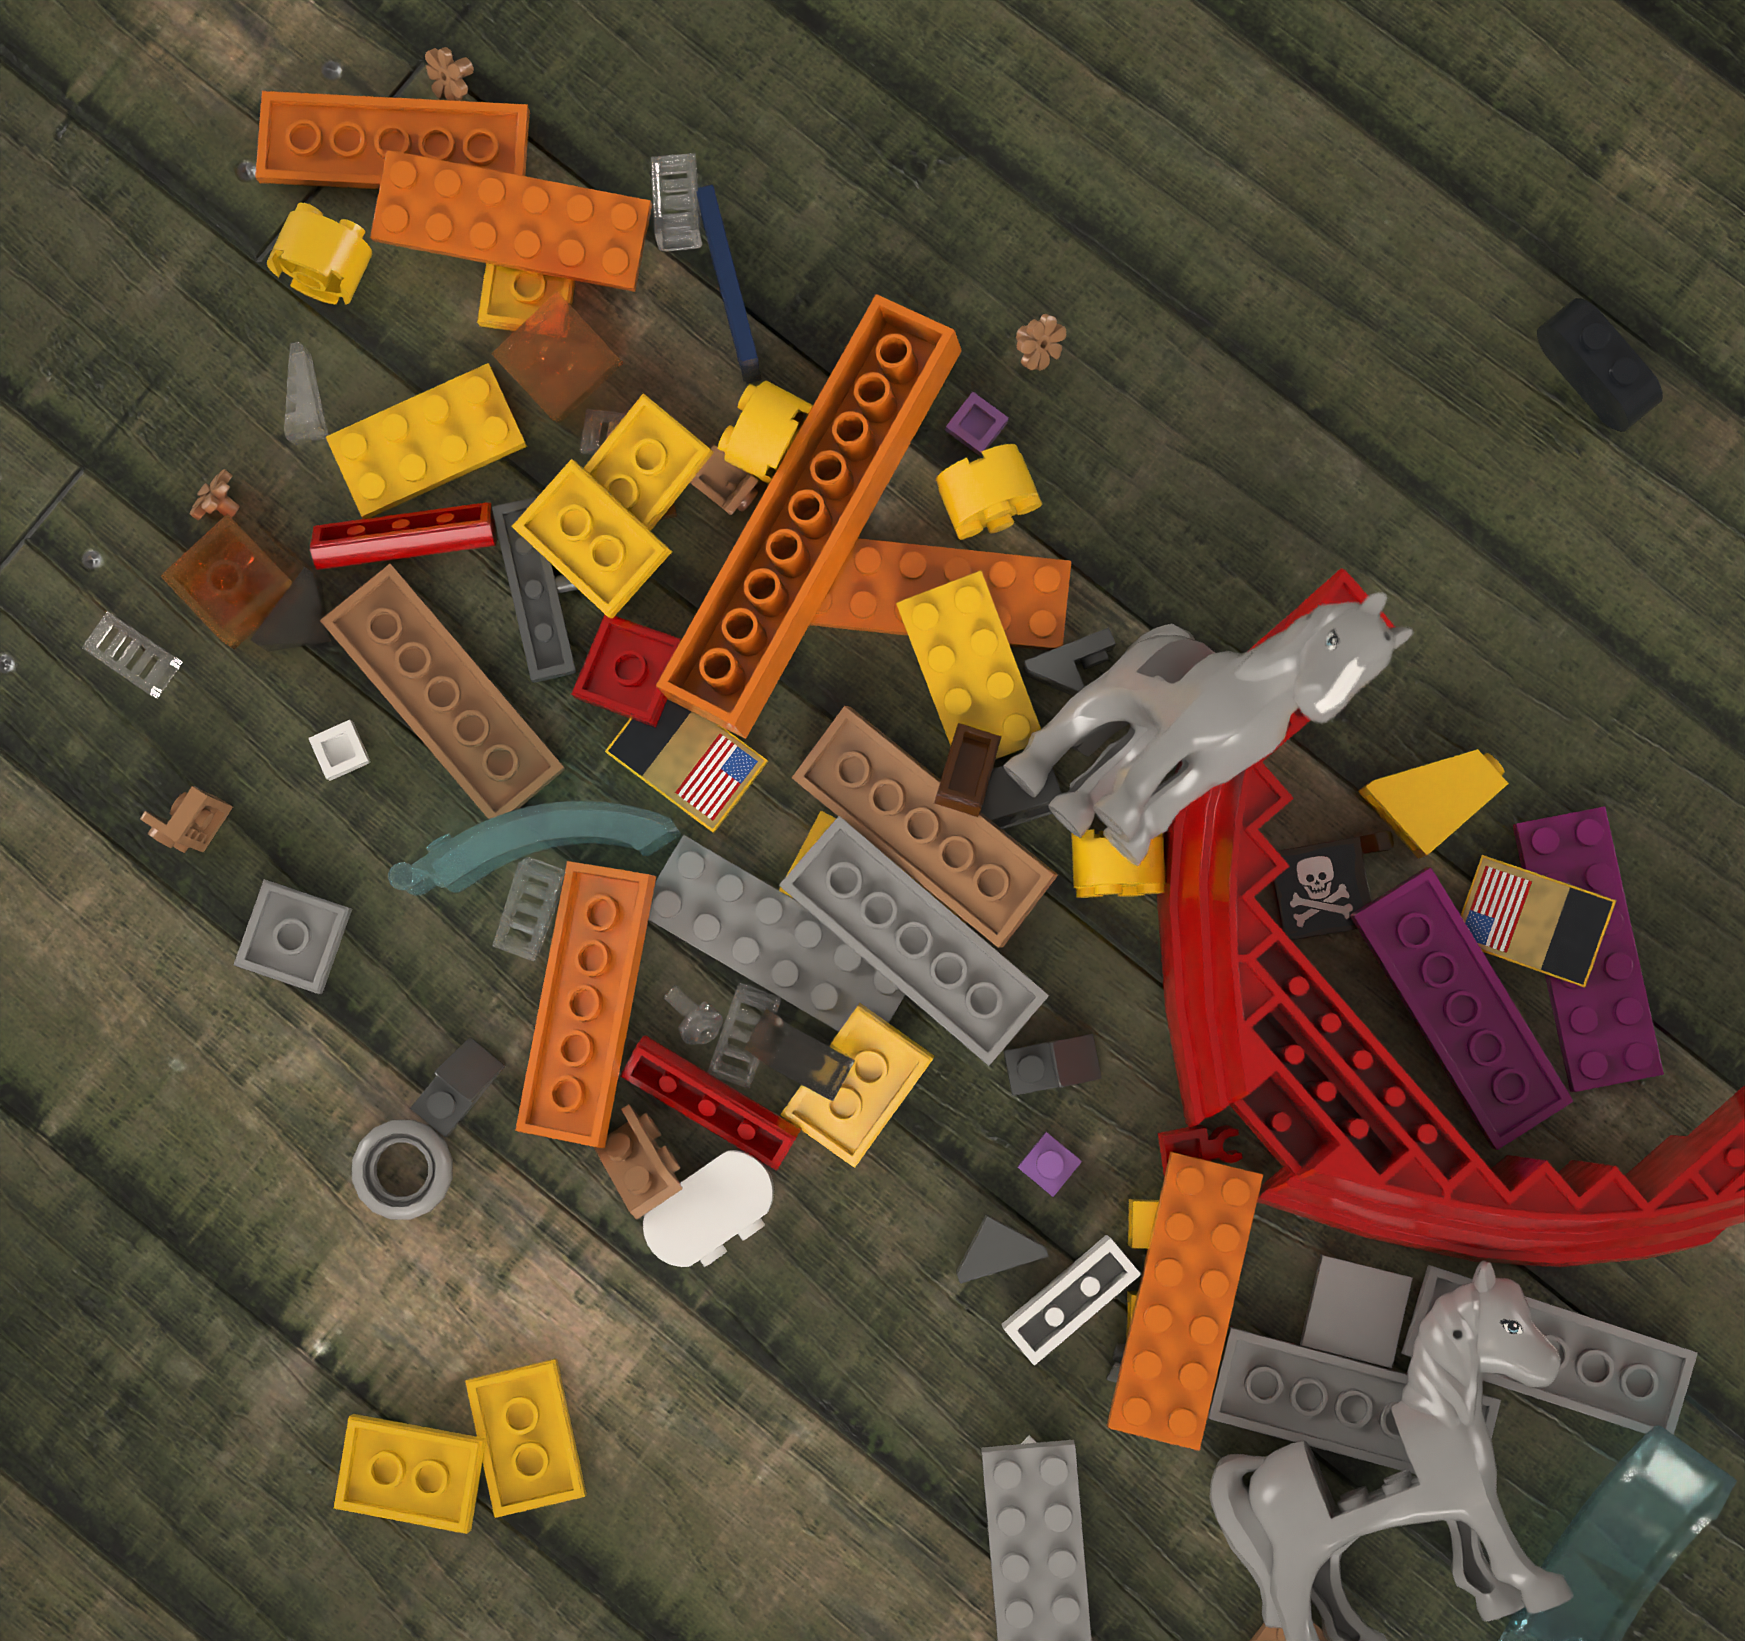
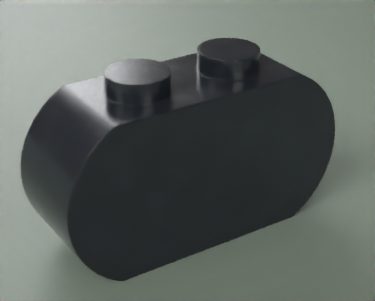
(1599, 364)

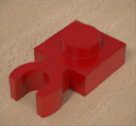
(1197, 1144)

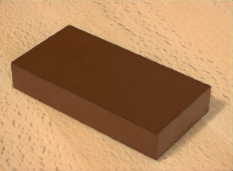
(967, 770)

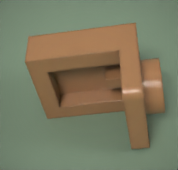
(725, 483)

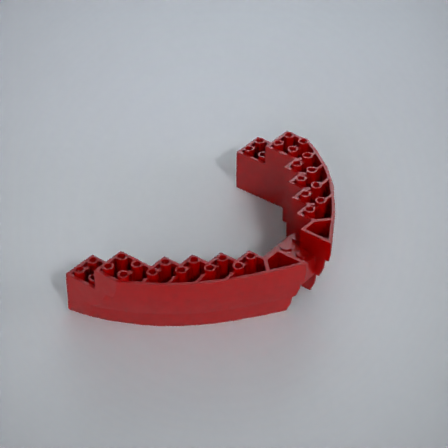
(1341, 1114)

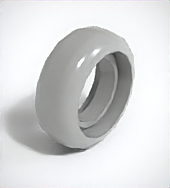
(365, 1169)

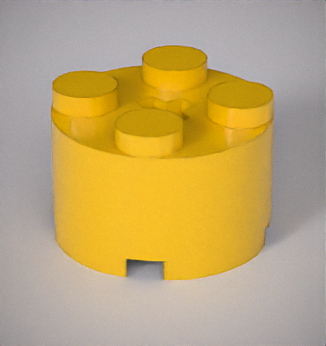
(320, 254)
(763, 430)
(988, 491)
(1104, 871)

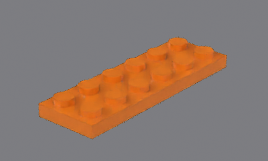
(346, 136)
(511, 220)
(878, 574)
(585, 1004)
(1184, 1301)

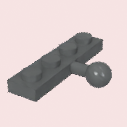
(535, 598)

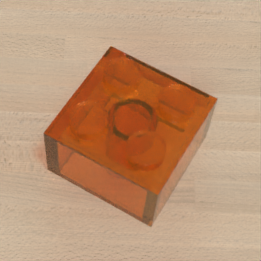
(557, 357)
(228, 581)

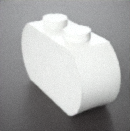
(710, 1209)

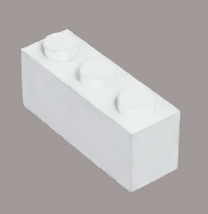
(1070, 1299)

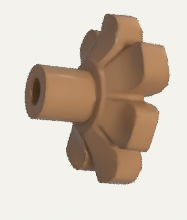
(448, 73)
(1039, 342)
(215, 497)

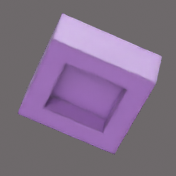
(976, 424)
(1049, 1164)

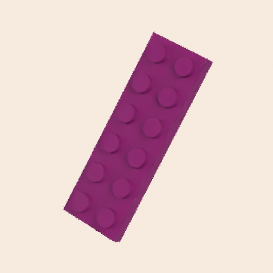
(1461, 1008)
(1608, 1024)

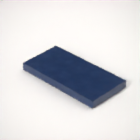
(728, 284)

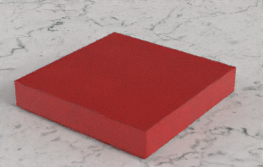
(625, 670)

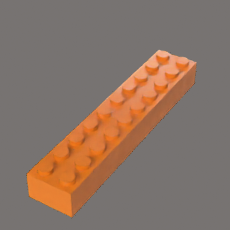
(810, 516)

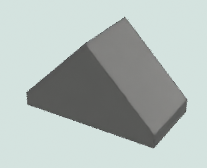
(997, 1249)

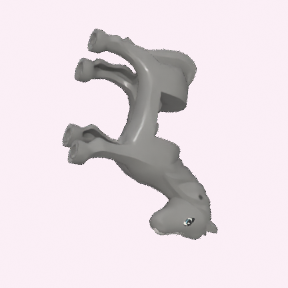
(1198, 708)
(1295, 1532)

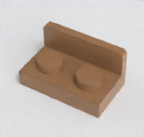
(193, 821)
(638, 1165)

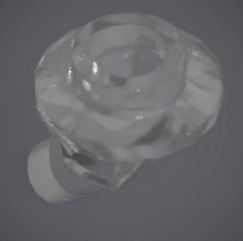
(700, 1021)

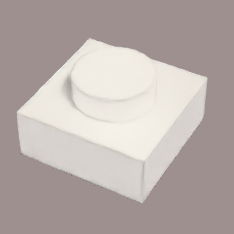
(339, 750)

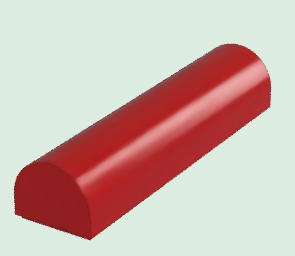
(403, 536)
(710, 1102)

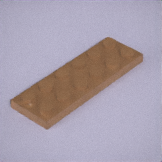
(442, 694)
(949, 852)

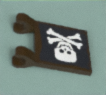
(1325, 884)

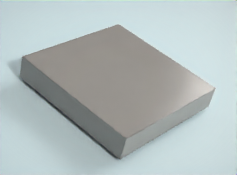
(292, 937)
(1356, 1311)

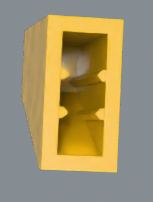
(1435, 798)

